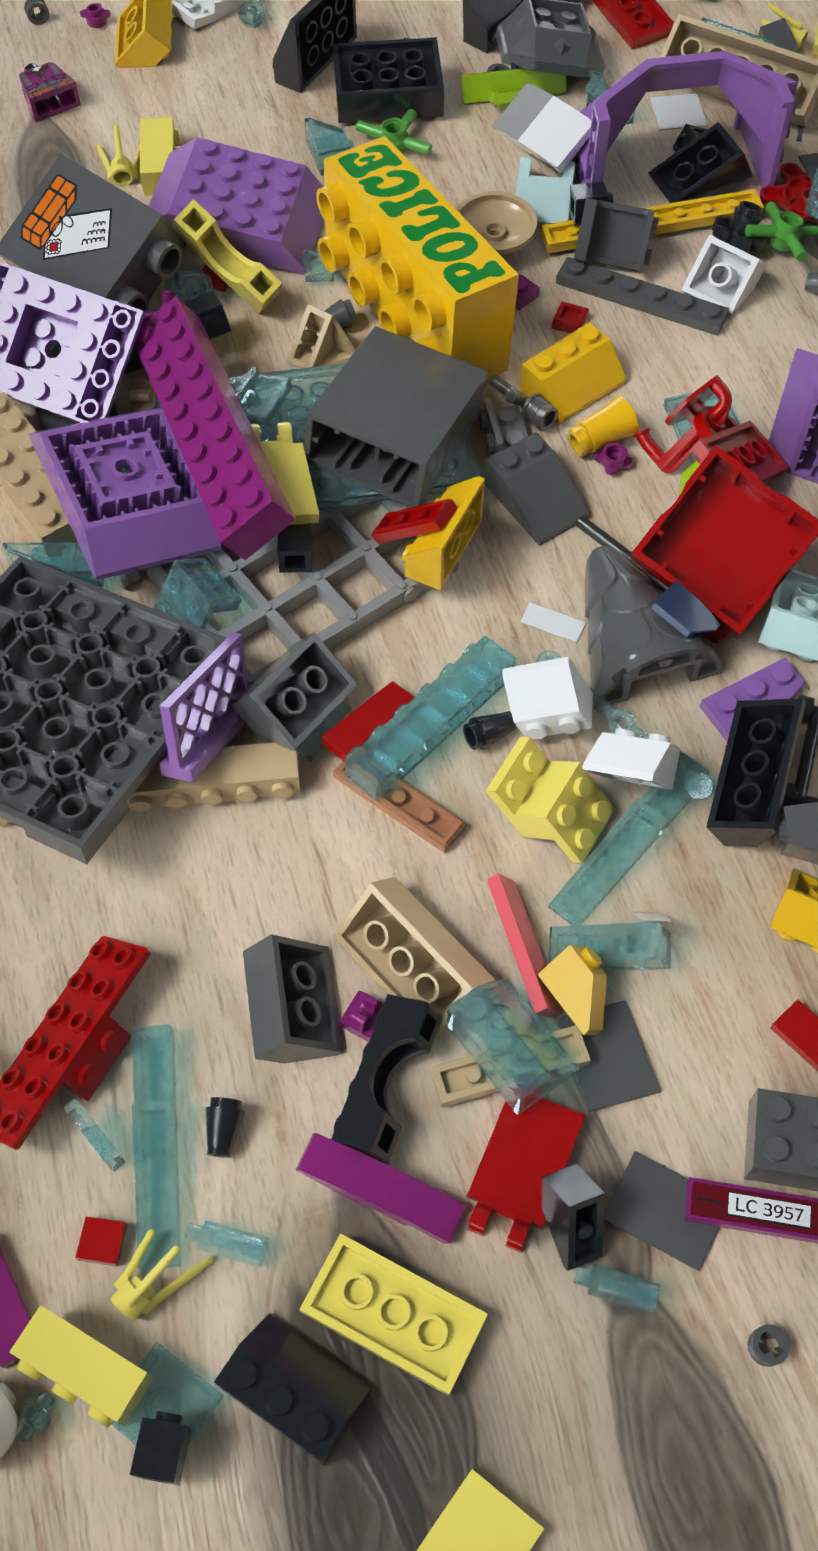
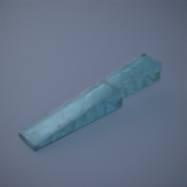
(622, 848)
(155, 1142)

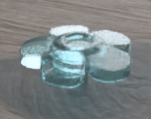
(34, 1415)

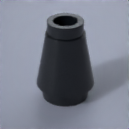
(488, 729)
(222, 1125)

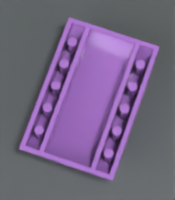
(257, 199)

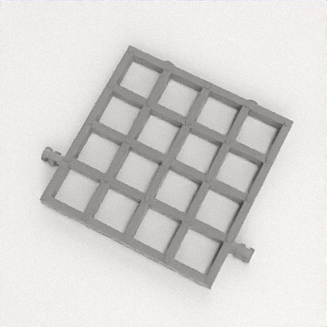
(314, 583)

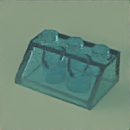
(510, 1043)

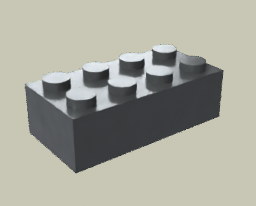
(782, 1139)

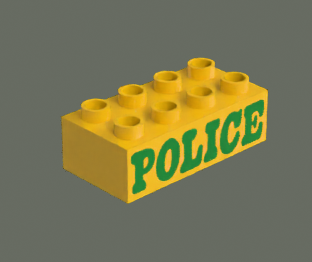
(415, 257)

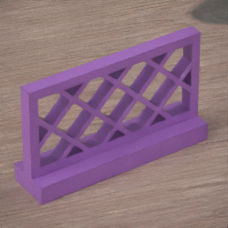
(219, 723)

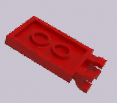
(636, 20)
(516, 1160)

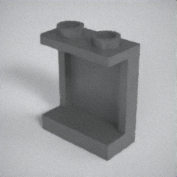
(616, 234)

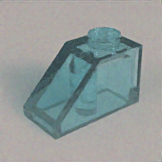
(325, 141)

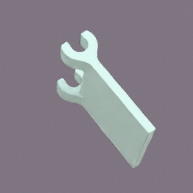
(546, 194)

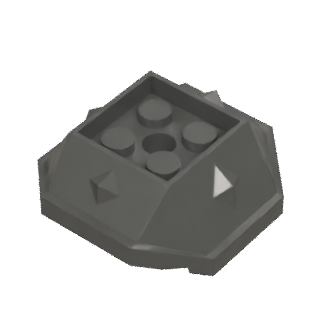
(550, 39)

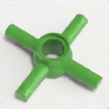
(396, 132)
(784, 231)

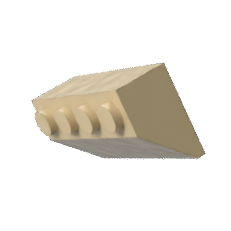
(408, 949)

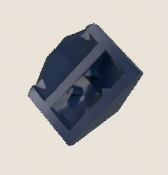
(684, 611)

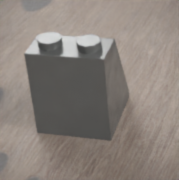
(798, 832)

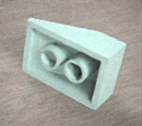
(793, 617)

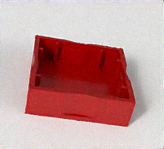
(727, 540)

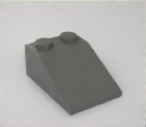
(535, 488)

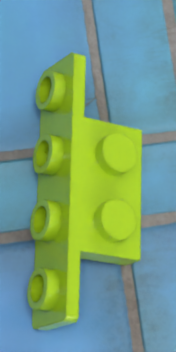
(504, 85)

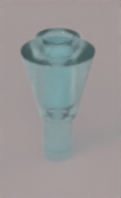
(251, 13)

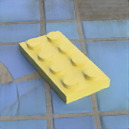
(394, 1314)

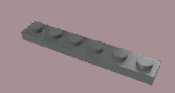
(642, 296)

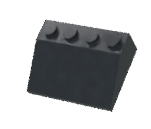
(309, 39)
(388, 79)

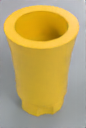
(603, 427)

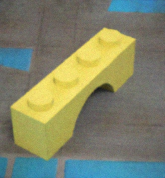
(204, 238)

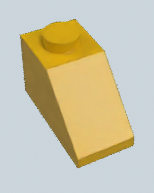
(578, 986)

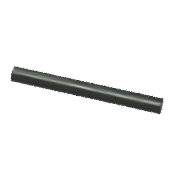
(606, 540)

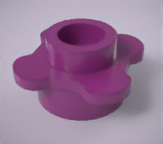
(95, 15)
(614, 458)

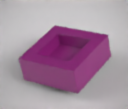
(526, 292)

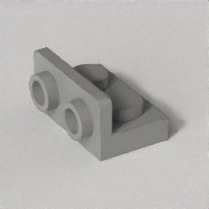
(502, 425)

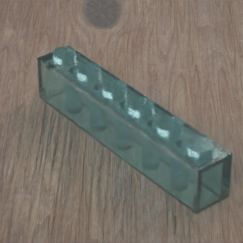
(427, 719)

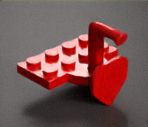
(714, 427)

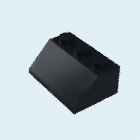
(294, 1387)

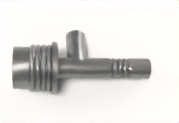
(534, 409)

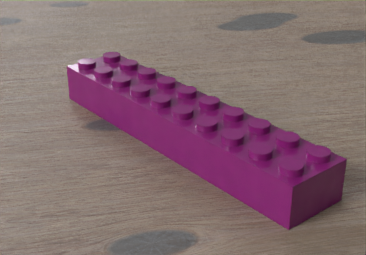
(212, 430)

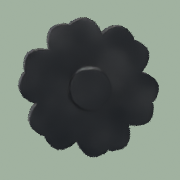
(733, 229)

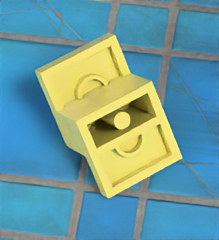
(550, 799)

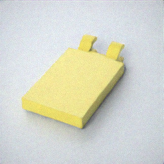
(292, 473)
(481, 1521)

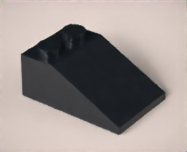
(702, 168)

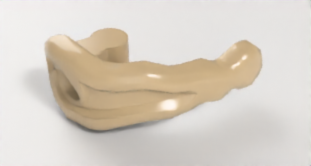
(141, 394)

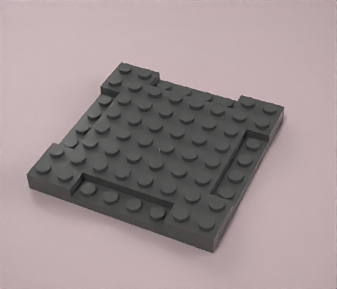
(82, 702)

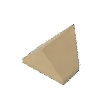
(319, 341)

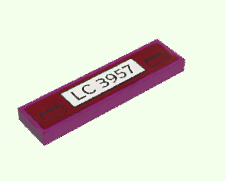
(751, 1210)

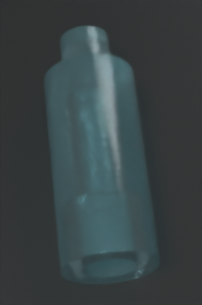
(229, 1242)
(619, 1288)

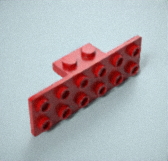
(74, 1040)

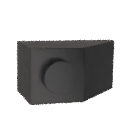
(574, 1215)

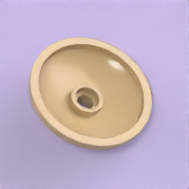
(500, 219)

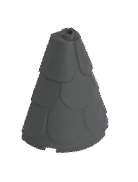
(628, 636)

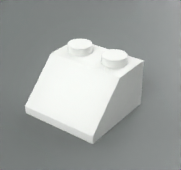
(724, 274)
(548, 698)
(634, 759)

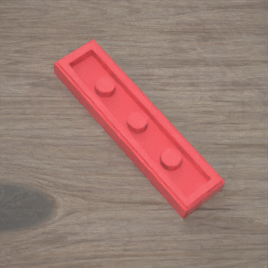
(523, 944)

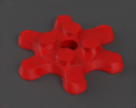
(791, 195)

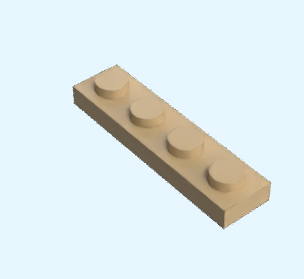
(465, 1080)

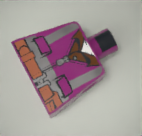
(48, 90)

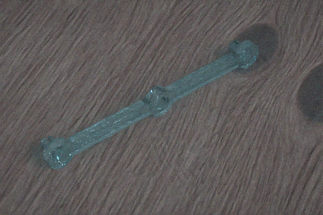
(699, 785)

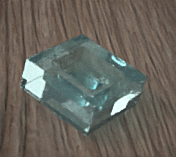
(314, 268)

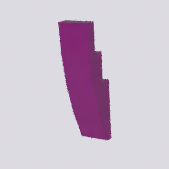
(380, 1187)

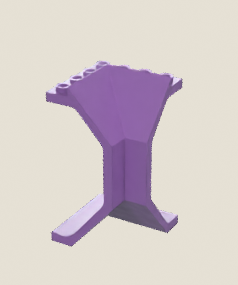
(760, 96)

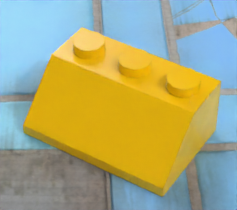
(143, 33)
(574, 371)
(437, 553)
(798, 910)

